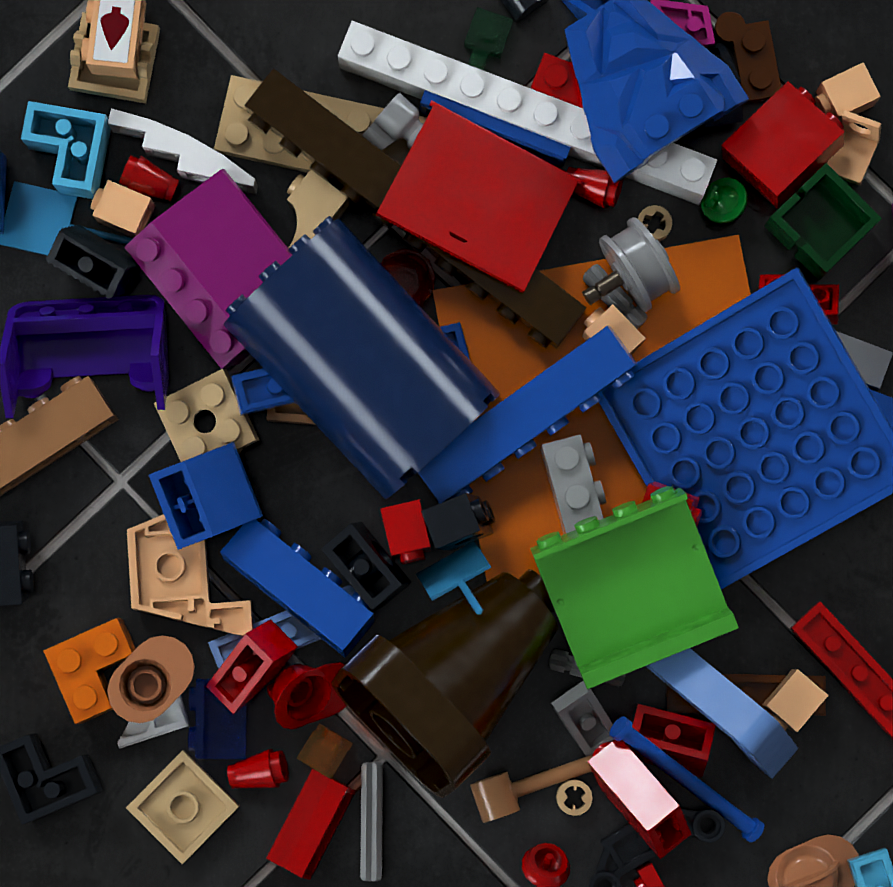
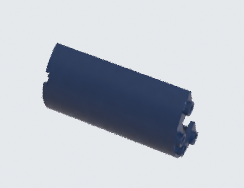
(360, 356)

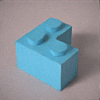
(77, 138)

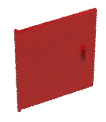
(478, 197)

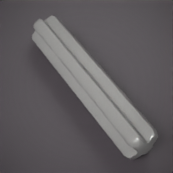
(371, 821)

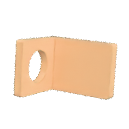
(858, 149)

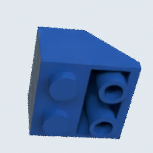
(205, 495)

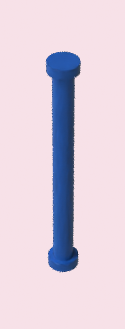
(623, 730)

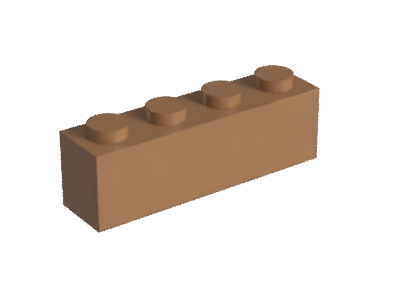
(51, 430)

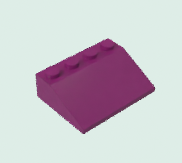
(206, 257)

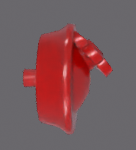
(546, 865)

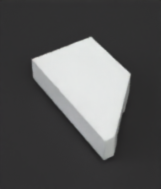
(171, 720)

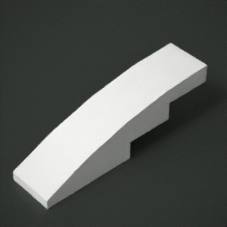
(194, 158)

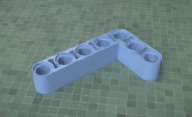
(728, 708)

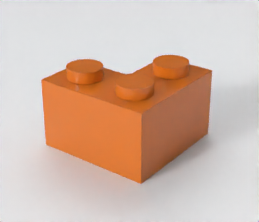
(80, 667)

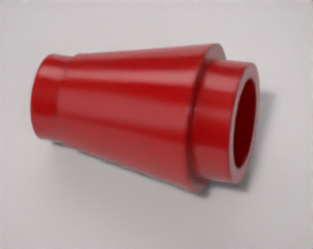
(148, 179)
(596, 186)
(259, 771)

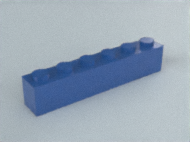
(528, 413)

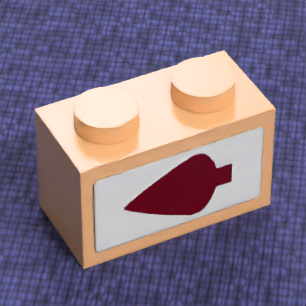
(114, 37)

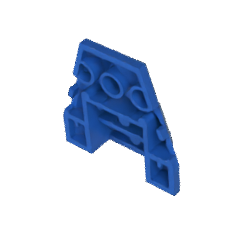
(644, 82)

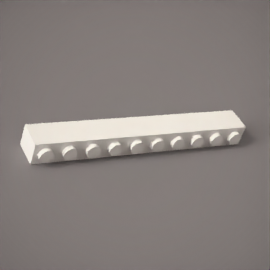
(417, 69)

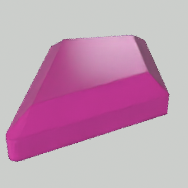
(691, 18)

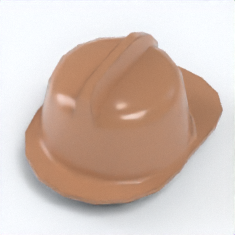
(151, 679)
(814, 864)

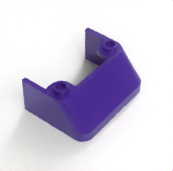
(84, 340)

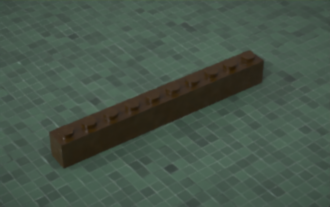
(367, 176)

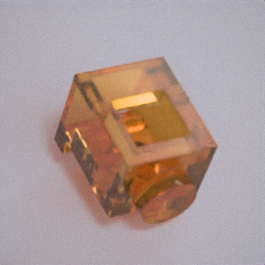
(325, 751)

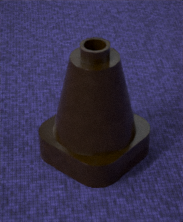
(450, 678)

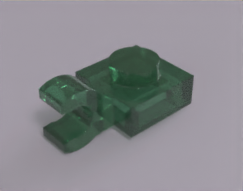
(487, 36)

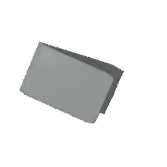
(584, 718)

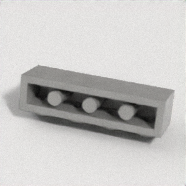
(571, 481)

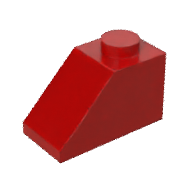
(251, 665)

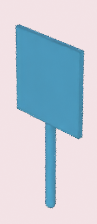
(37, 216)
(455, 572)

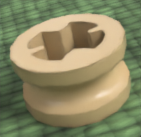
(649, 212)
(586, 797)

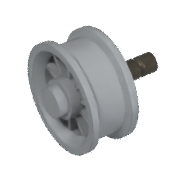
(637, 265)

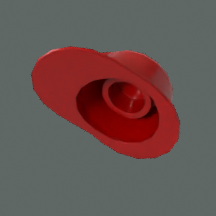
(305, 694)

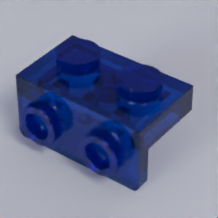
(217, 730)

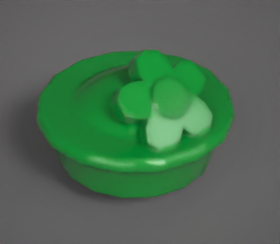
(724, 200)

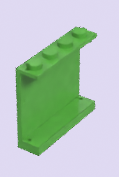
(633, 586)

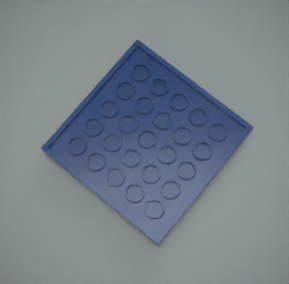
(758, 424)

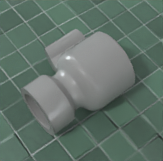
(396, 121)

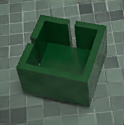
(824, 222)

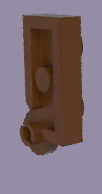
(752, 55)

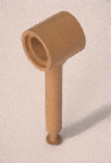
(499, 796)

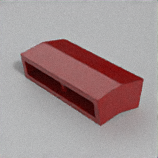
(310, 824)

